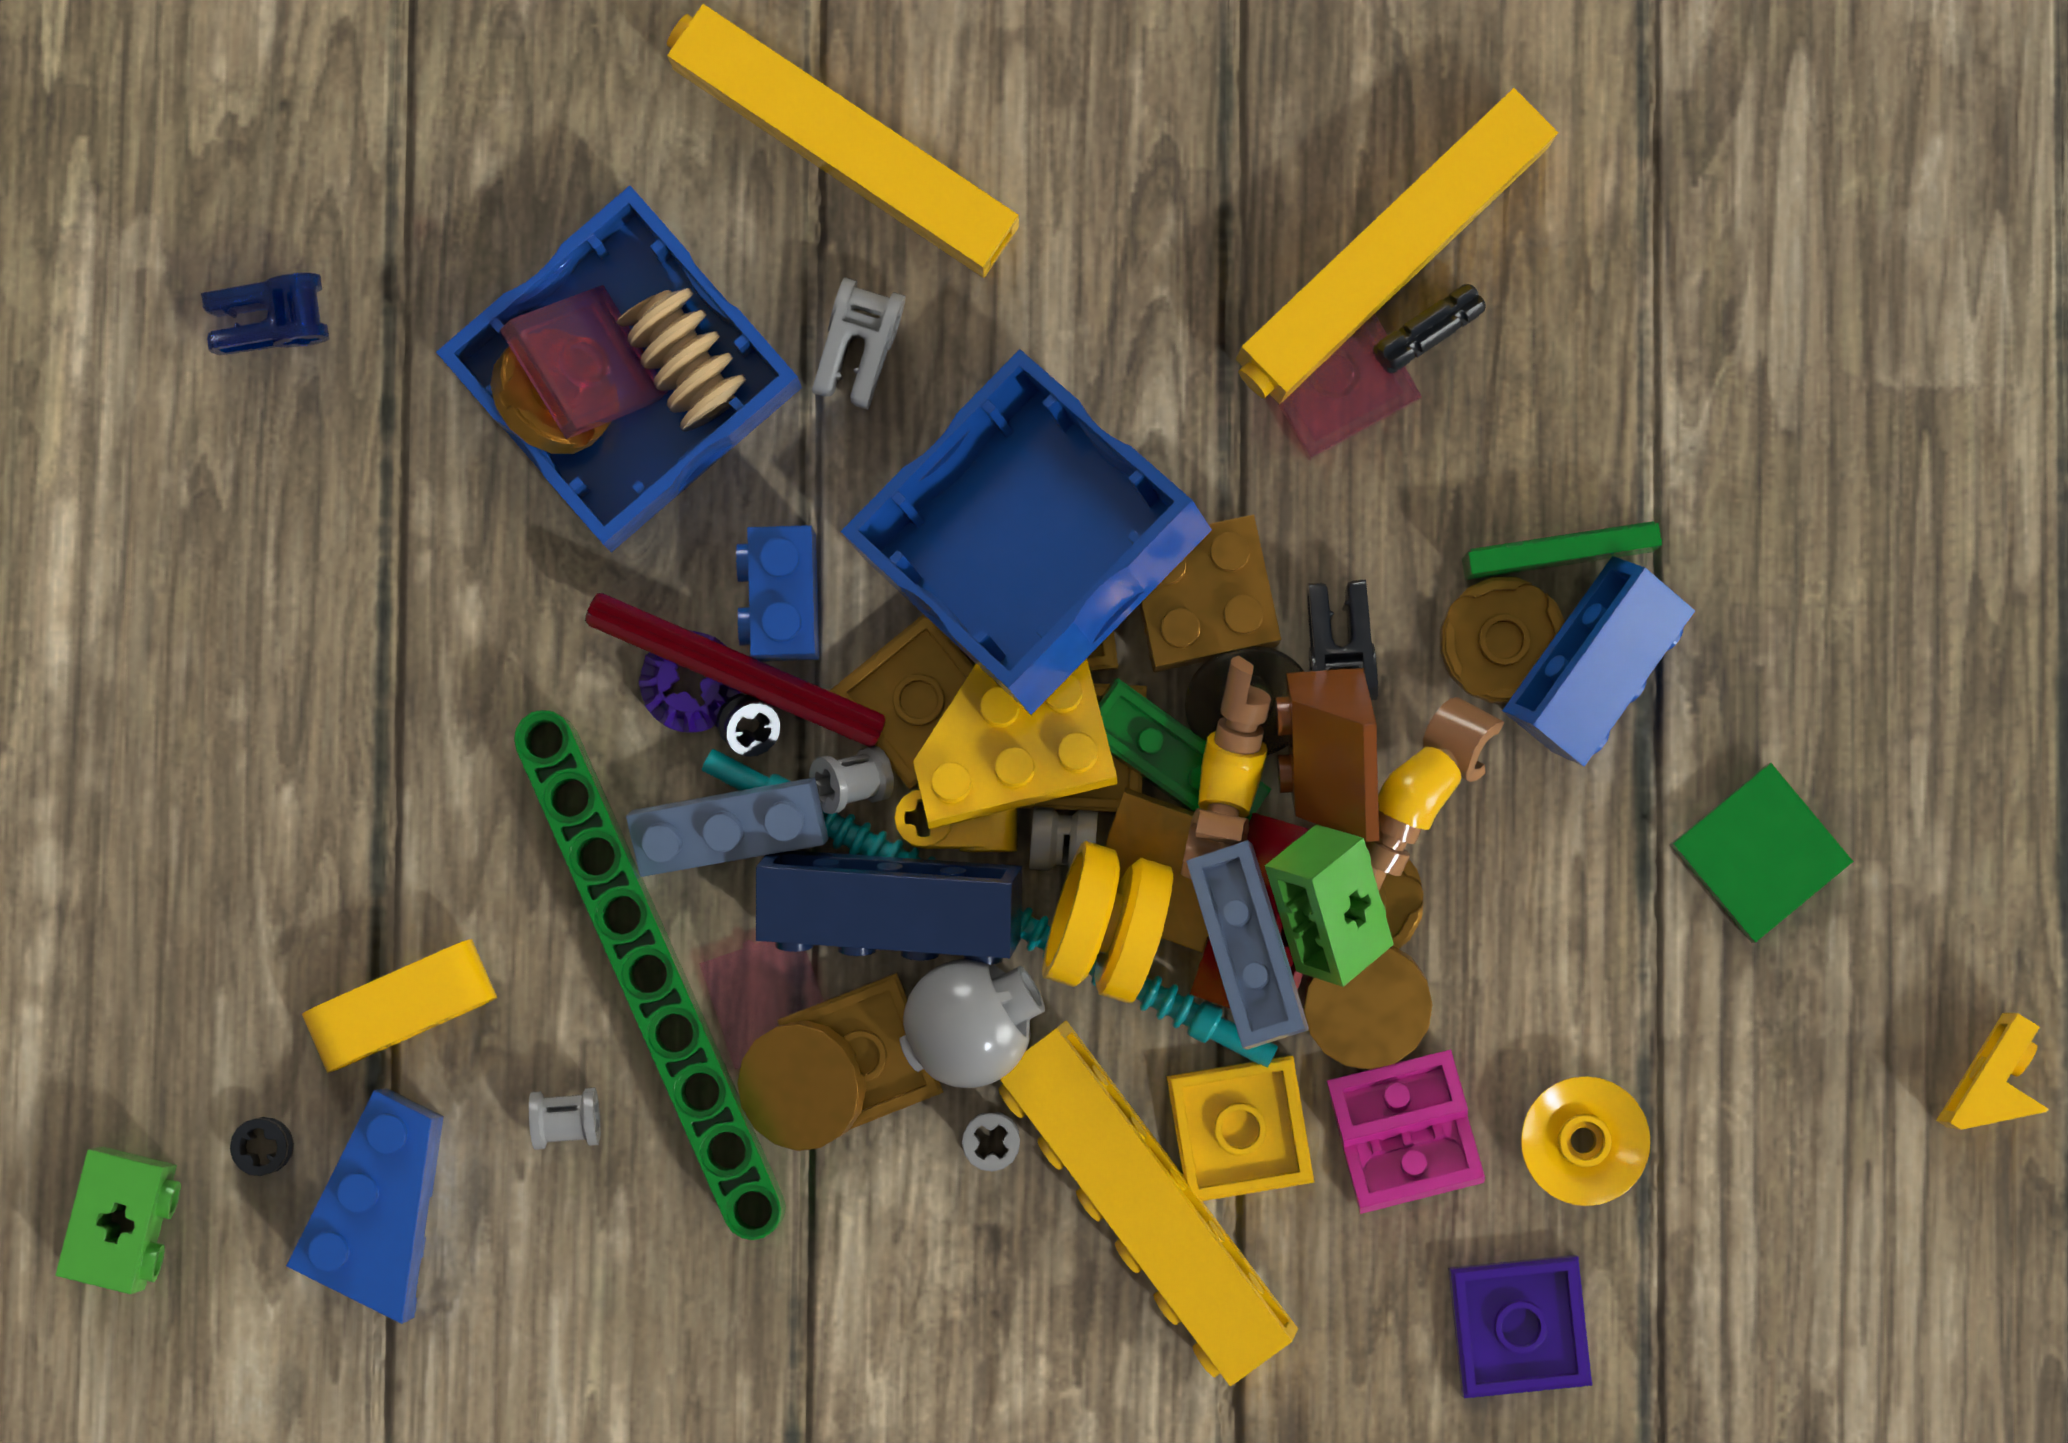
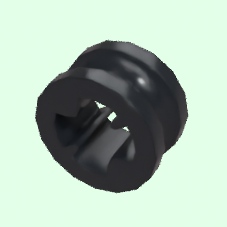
(745, 741)
(250, 1162)

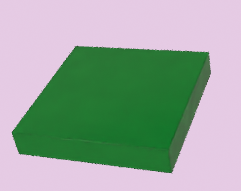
(1761, 853)

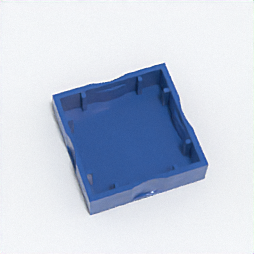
(645, 454)
(1027, 531)

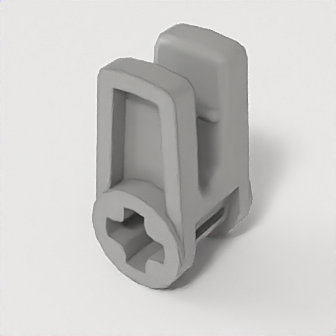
(849, 325)

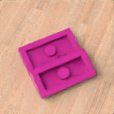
(1405, 1131)

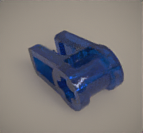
(290, 320)

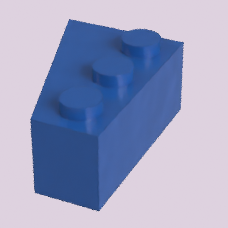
(375, 1208)

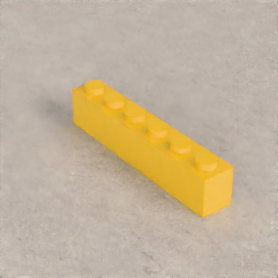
(1147, 1205)

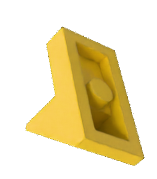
(1983, 1091)

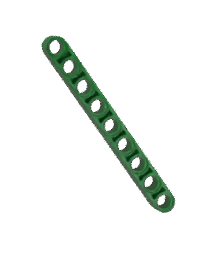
(624, 953)

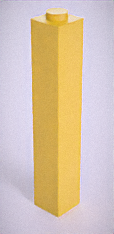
(841, 139)
(1394, 247)

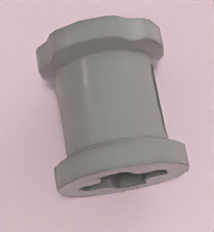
(852, 778)
(564, 1118)
(993, 1160)

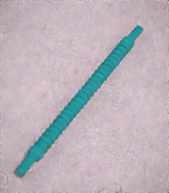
(1202, 1020)

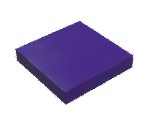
(1520, 1326)

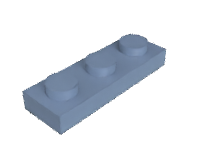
(727, 827)
(1247, 945)

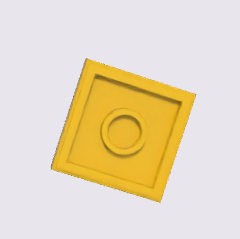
(1240, 1128)

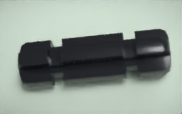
(1429, 328)

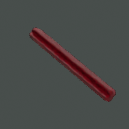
(735, 669)

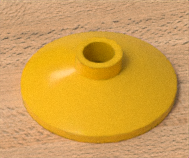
(1618, 1147)

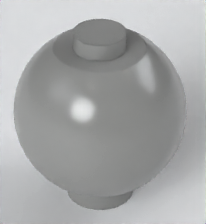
(969, 1022)

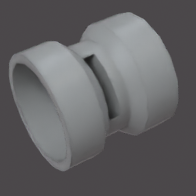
(1049, 833)

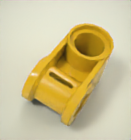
(981, 834)

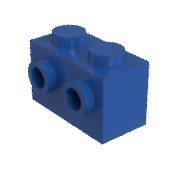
(782, 593)

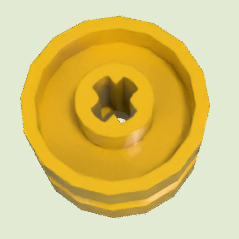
(1108, 922)

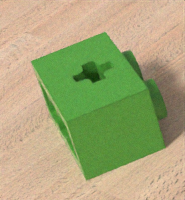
(1329, 904)
(93, 1243)

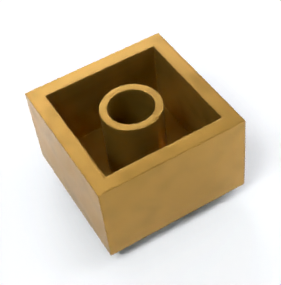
(1212, 600)

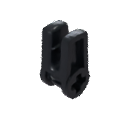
(1359, 651)

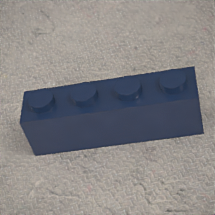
(889, 905)

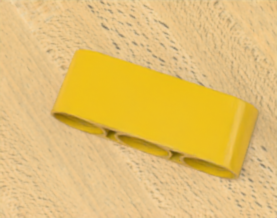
(399, 1005)

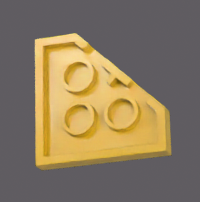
(999, 757)

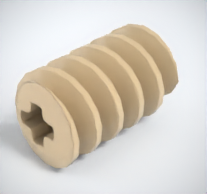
(682, 357)

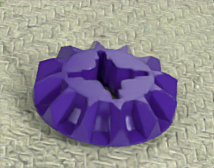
(680, 710)

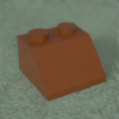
(1330, 750)

